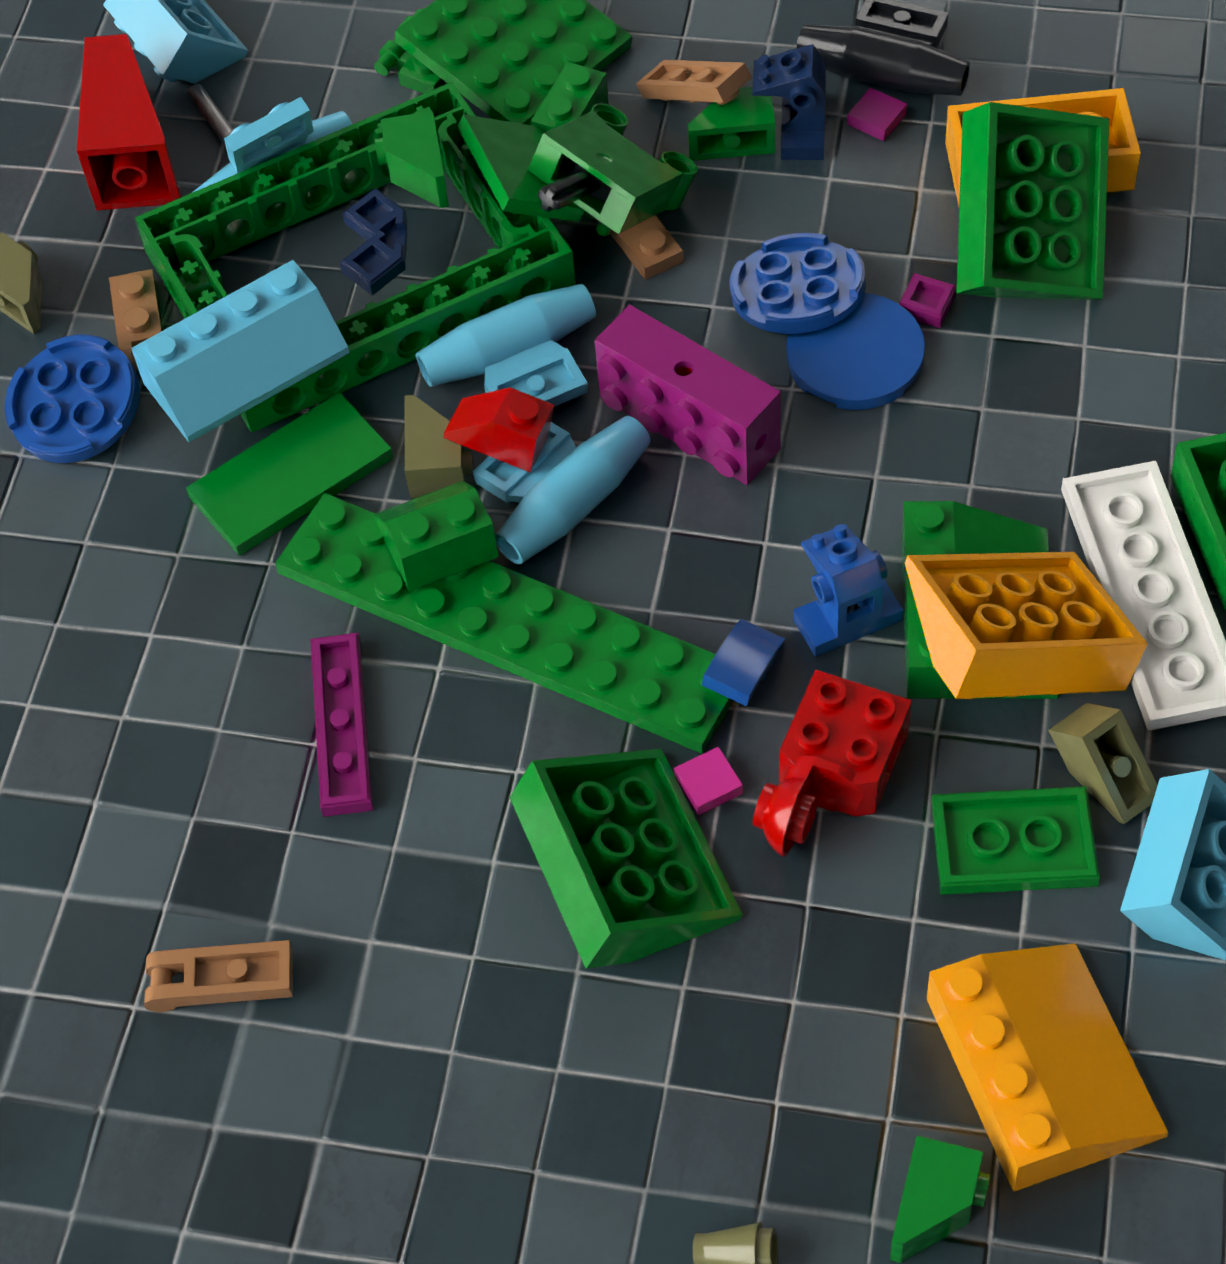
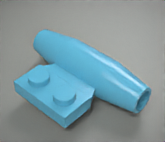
(273, 135)
(516, 347)
(561, 485)

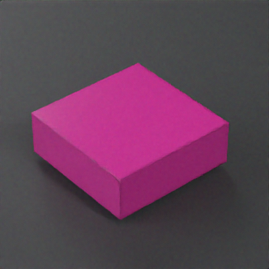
(708, 780)

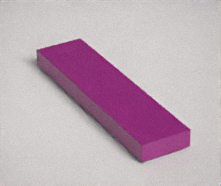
(341, 725)

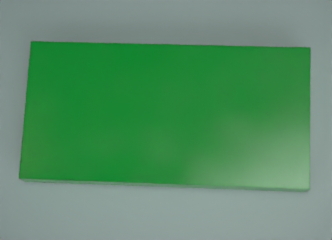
(289, 473)

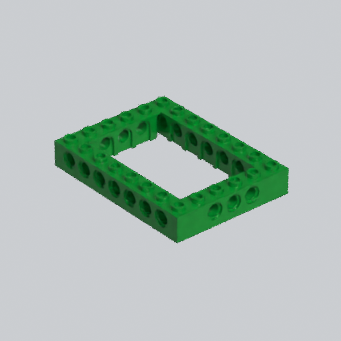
(322, 175)

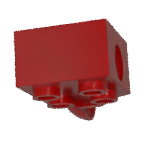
(832, 757)

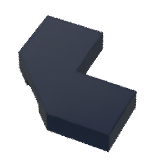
(384, 252)

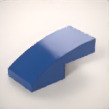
(742, 661)

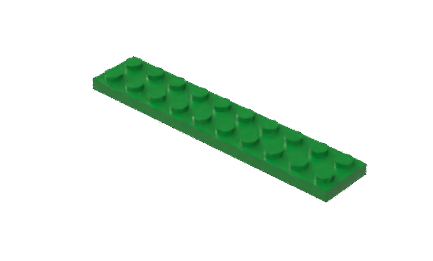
(516, 627)

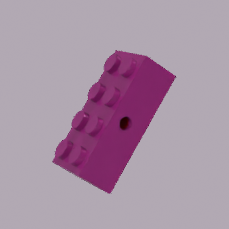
(688, 395)

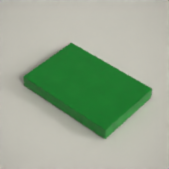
(504, 156)
(1014, 840)

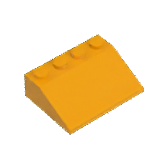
(1021, 625)
(1042, 1061)

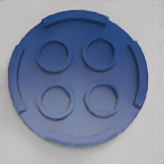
(797, 284)
(861, 358)
(72, 399)

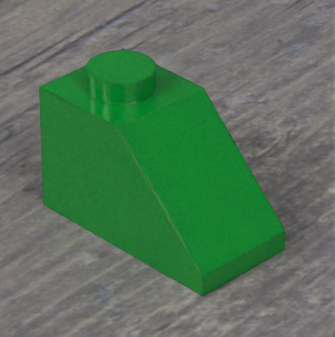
(734, 128)
(413, 156)
(937, 1195)

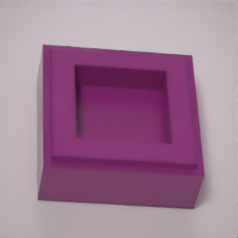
(877, 114)
(928, 299)

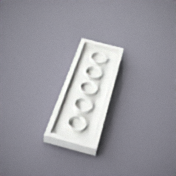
(1151, 575)

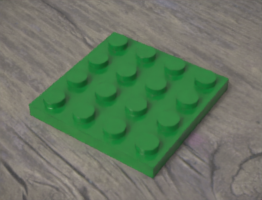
(510, 50)

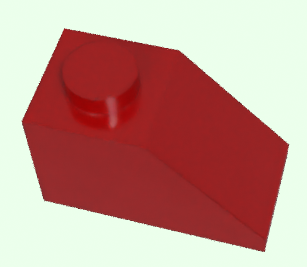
(503, 426)

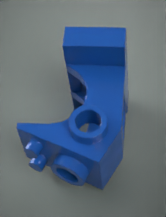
(845, 576)

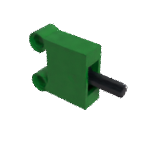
(607, 173)

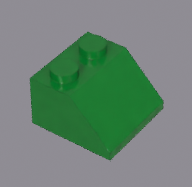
(438, 534)

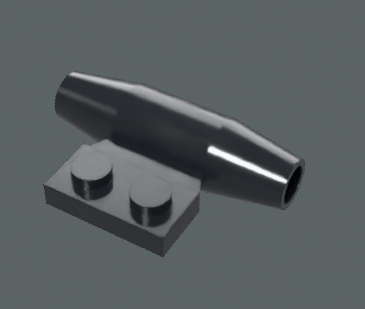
(891, 48)

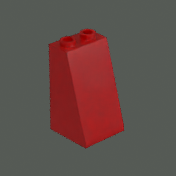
(120, 132)

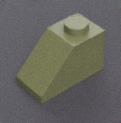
(20, 283)
(429, 457)
(1106, 759)

